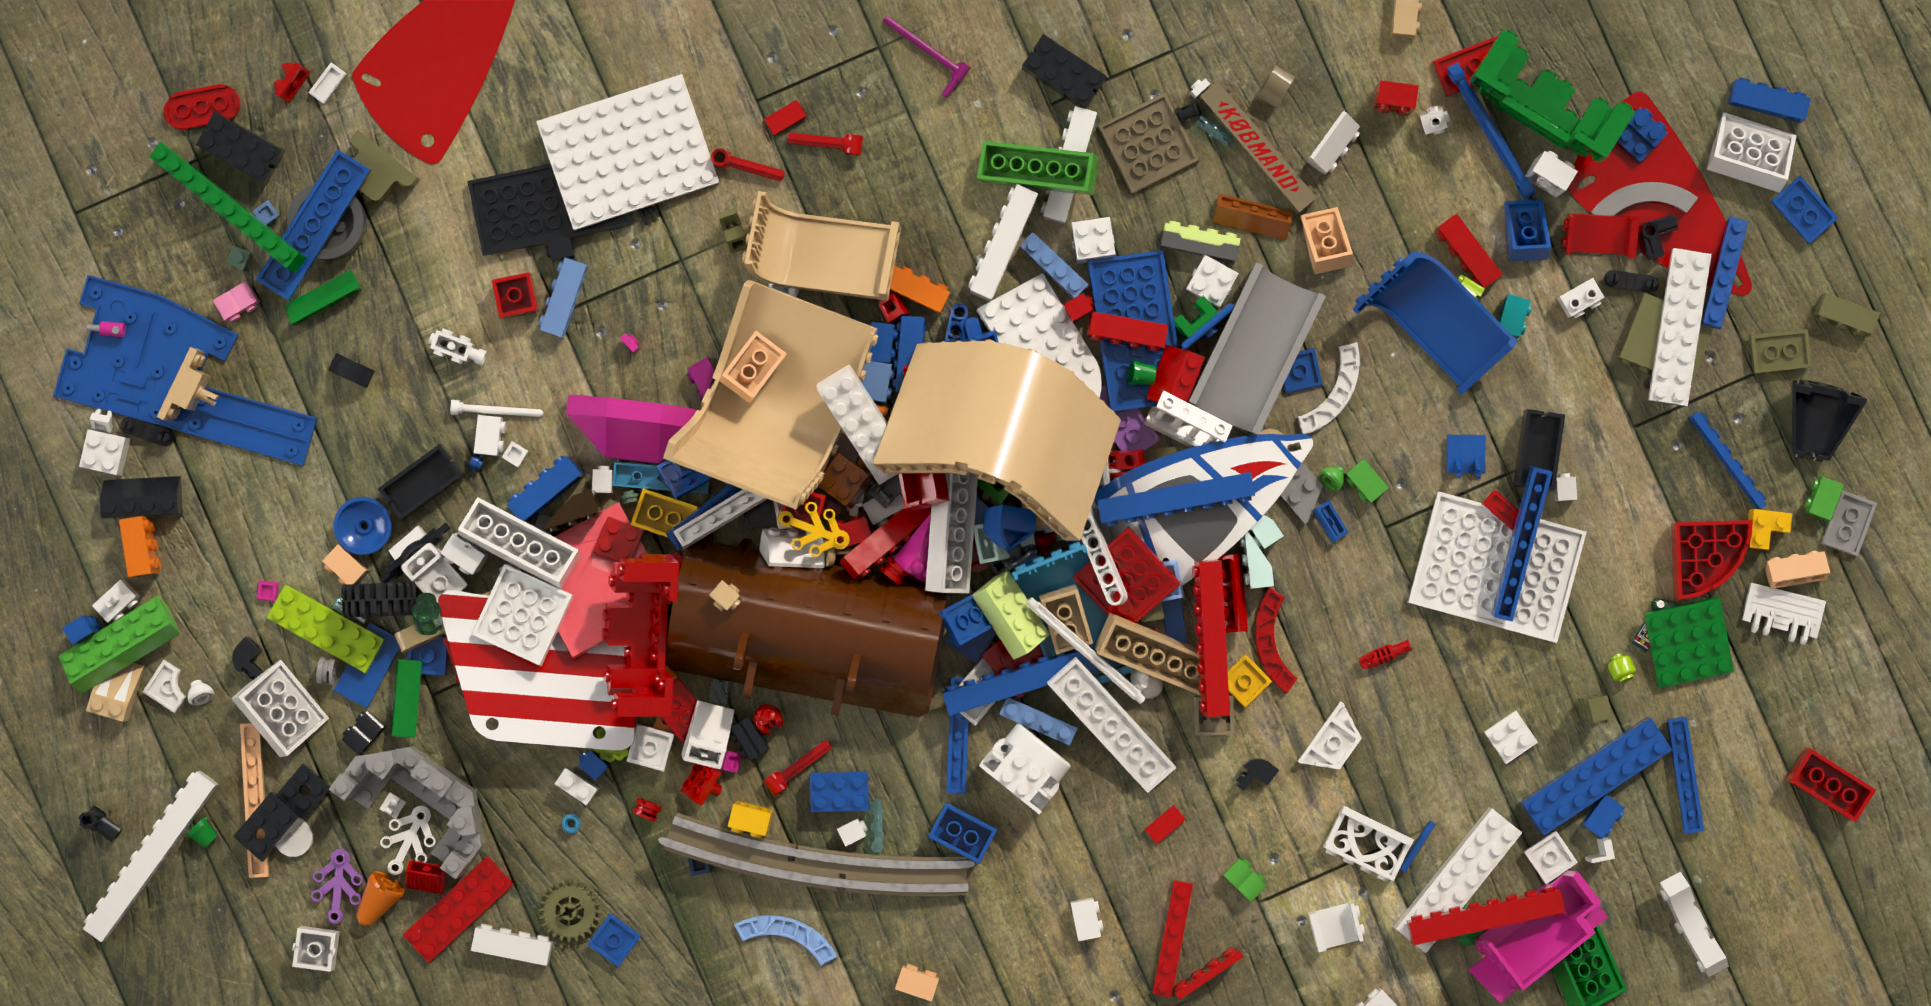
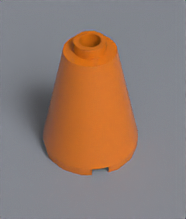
(378, 897)

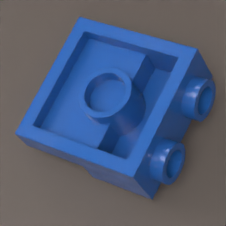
(1641, 134)

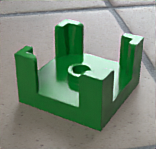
(1205, 309)

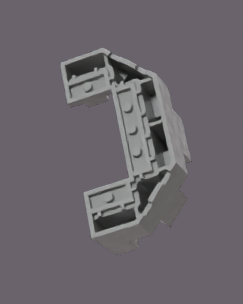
(431, 783)

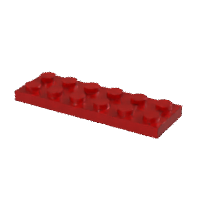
(458, 909)

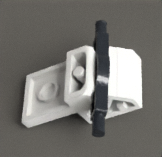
(422, 562)

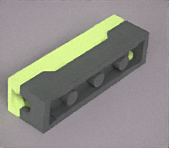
(1200, 242)

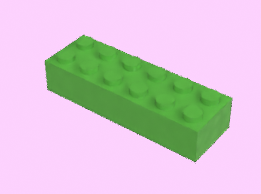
(1038, 168)
(119, 644)

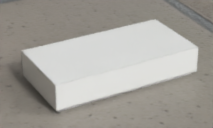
(327, 83)

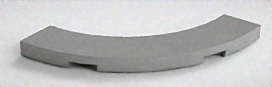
(1645, 192)

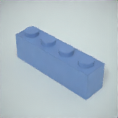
(1053, 265)
(564, 297)
(1038, 720)

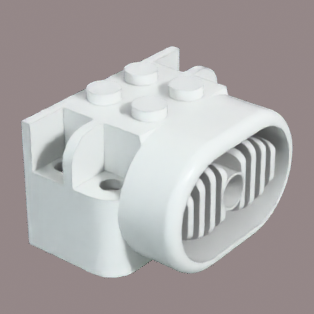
(1026, 767)

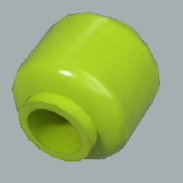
(1622, 668)

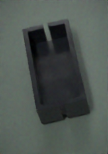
(1064, 72)
(240, 147)
(1539, 445)
(421, 482)

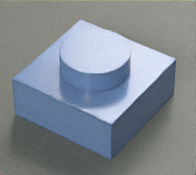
(266, 213)

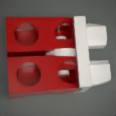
(1120, 463)

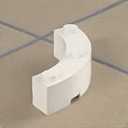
(1692, 925)

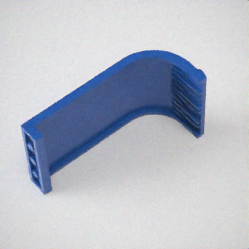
(1440, 317)

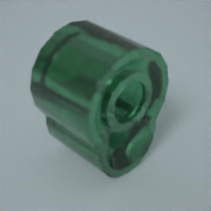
(427, 614)

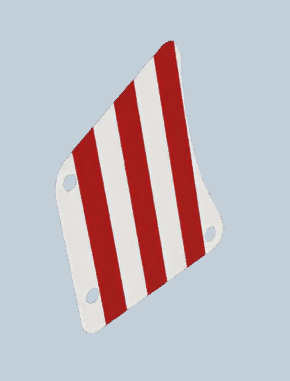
(531, 701)

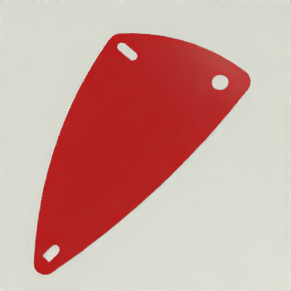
(432, 71)
(1667, 163)

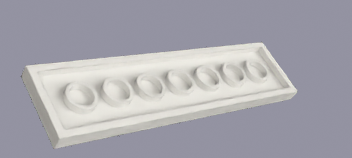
(1679, 327)
(1111, 724)

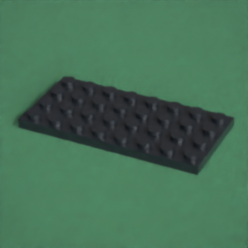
(525, 211)

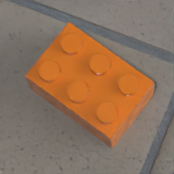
(140, 546)

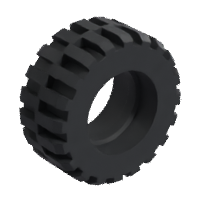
(378, 599)

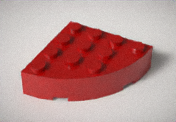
(1707, 554)

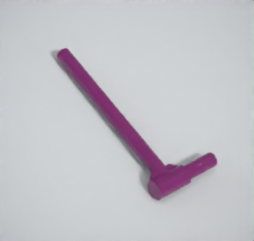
(958, 71)

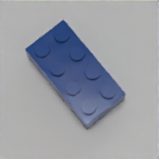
(546, 489)

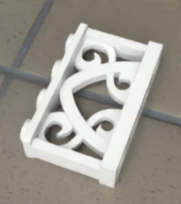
(1394, 839)

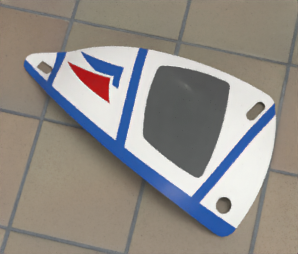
(1210, 531)

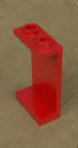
(1600, 234)

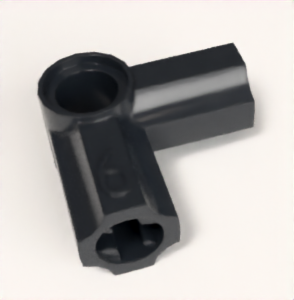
(1652, 242)
(96, 820)

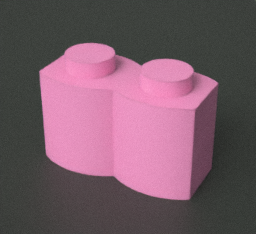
(236, 301)

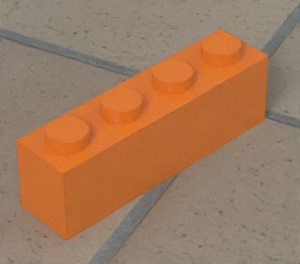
(919, 289)

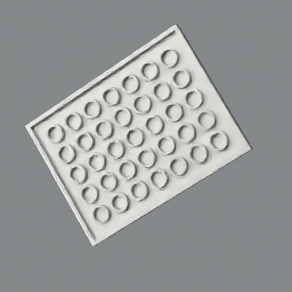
(627, 152)
(1466, 559)

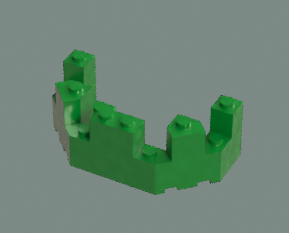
(1544, 102)

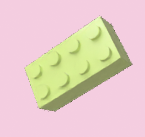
(1009, 614)

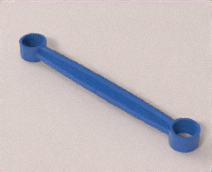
(1487, 125)

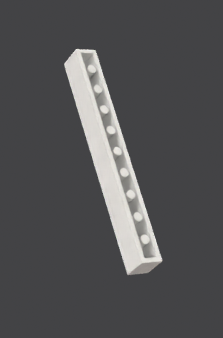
(150, 856)

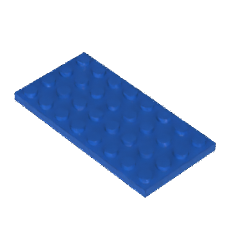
(1134, 289)

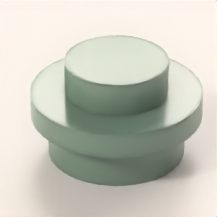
(629, 497)

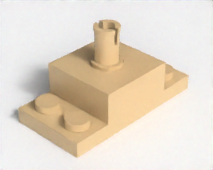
(187, 387)

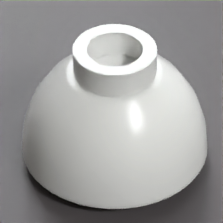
(200, 693)

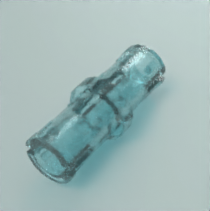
(1213, 130)

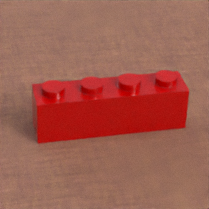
(1468, 251)
(1127, 330)

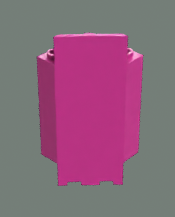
(1528, 949)

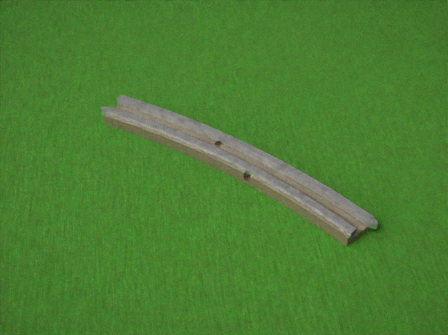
(817, 866)

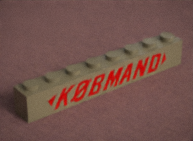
(1257, 147)

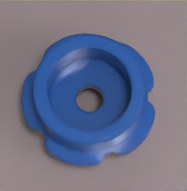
(476, 462)

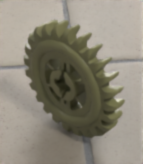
(553, 920)

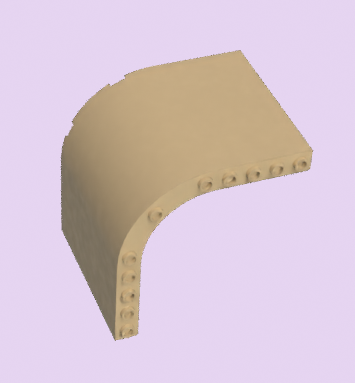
(1006, 420)
(787, 431)

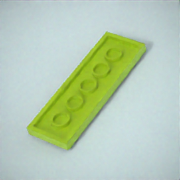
(326, 628)

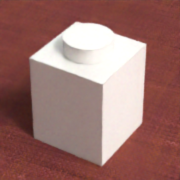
(602, 480)
(1565, 488)
(852, 831)

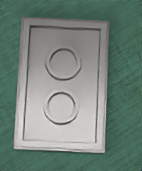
(1849, 524)

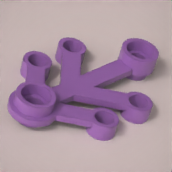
(338, 883)

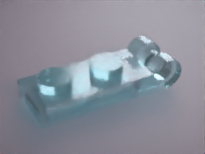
(877, 824)

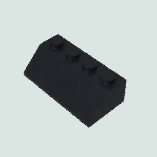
(141, 497)

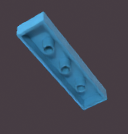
(645, 477)

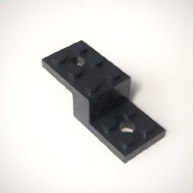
(282, 812)

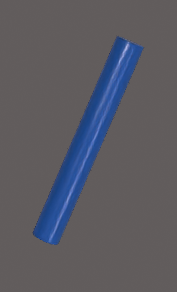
(1417, 846)

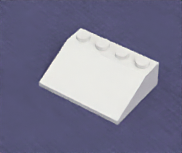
(1752, 152)
(280, 709)

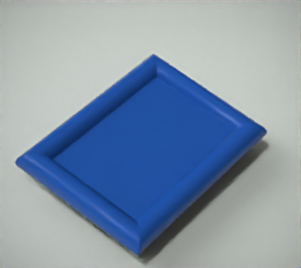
(1208, 328)

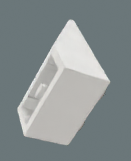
(708, 735)

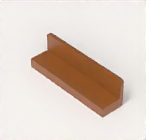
(1252, 216)

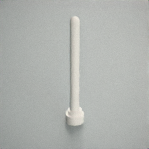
(459, 407)

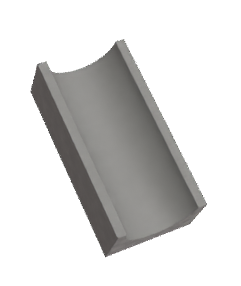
(1256, 350)

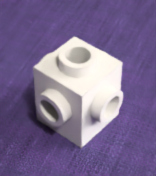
(1431, 126)

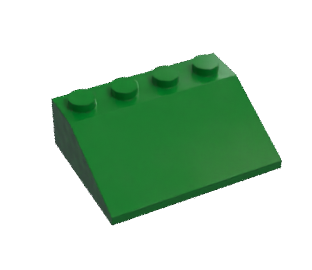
(1589, 973)

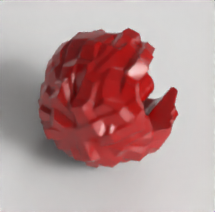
(766, 716)

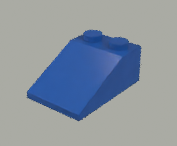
(1526, 230)

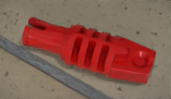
(1383, 654)

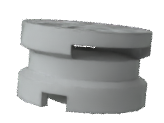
(326, 671)

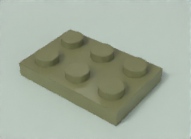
(1780, 351)

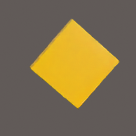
(1246, 680)

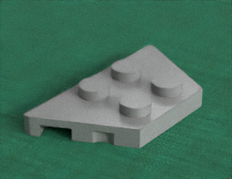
(1302, 493)

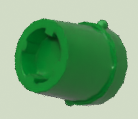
(1141, 374)
(202, 833)

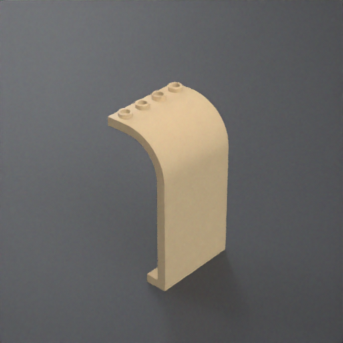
(820, 252)

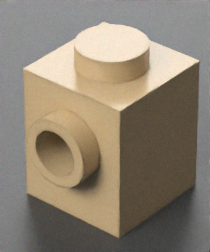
(725, 596)

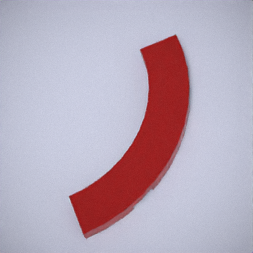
(1266, 643)

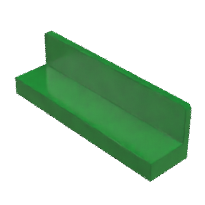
(322, 297)
(406, 698)

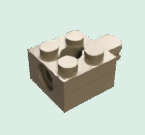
(1213, 725)

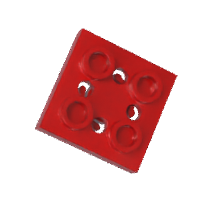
(700, 783)

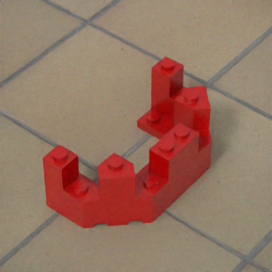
(643, 683)

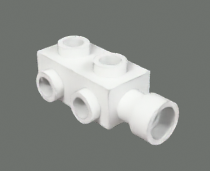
(453, 347)

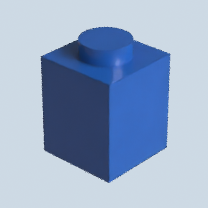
(593, 764)

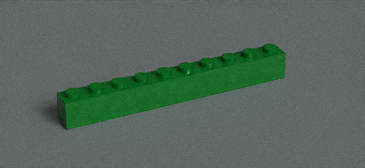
(228, 207)

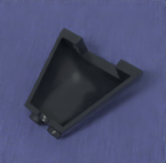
(1821, 418)

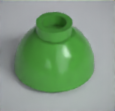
(1332, 477)

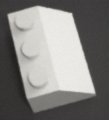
(1334, 144)
(777, 549)

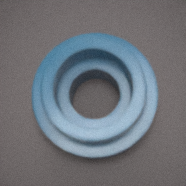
(566, 827)

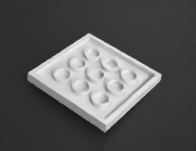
(522, 615)

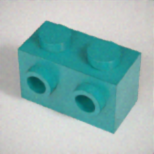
(1514, 314)

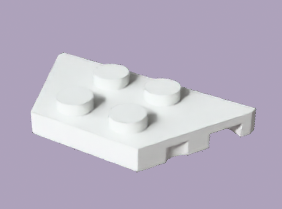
(1333, 741)

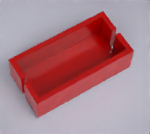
(923, 490)

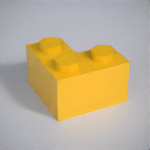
(1766, 522)

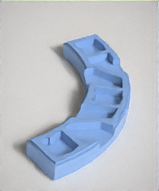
(787, 928)

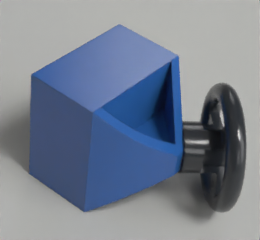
(1008, 528)

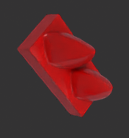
(294, 78)

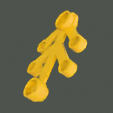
(816, 530)

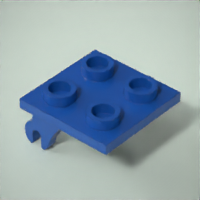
(1466, 454)

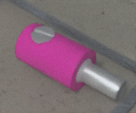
(108, 329)

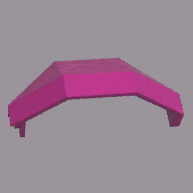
(628, 427)

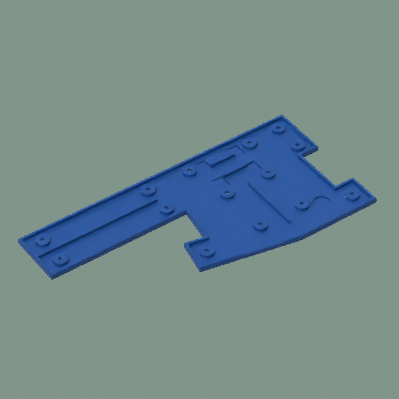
(148, 345)

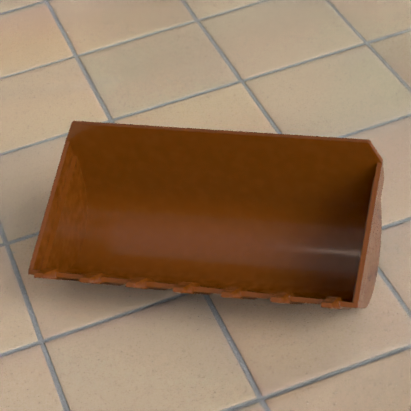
(807, 630)

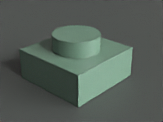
(238, 258)

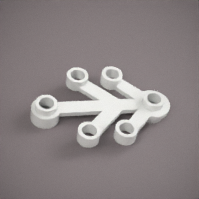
(409, 836)

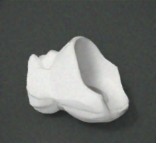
(1147, 684)

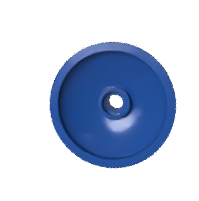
(349, 525)

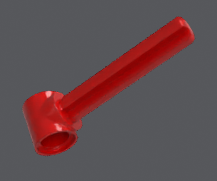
(850, 143)
(746, 165)
(778, 781)

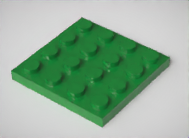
(1688, 642)

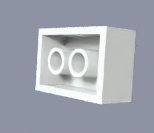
(1551, 173)

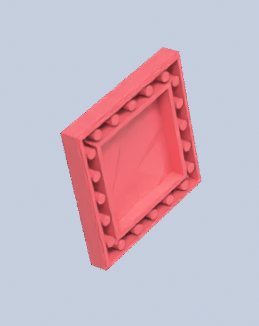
(589, 584)

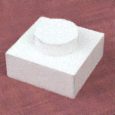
(1199, 87)
(515, 454)

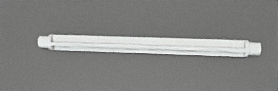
(1085, 650)

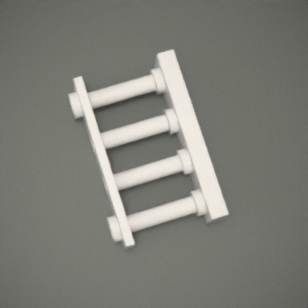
(1186, 422)

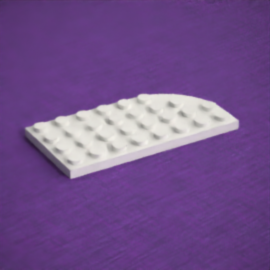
(1036, 320)

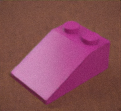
(914, 553)

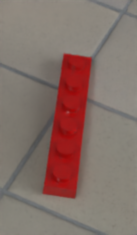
(1172, 938)

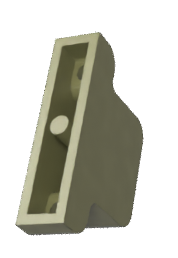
(385, 170)

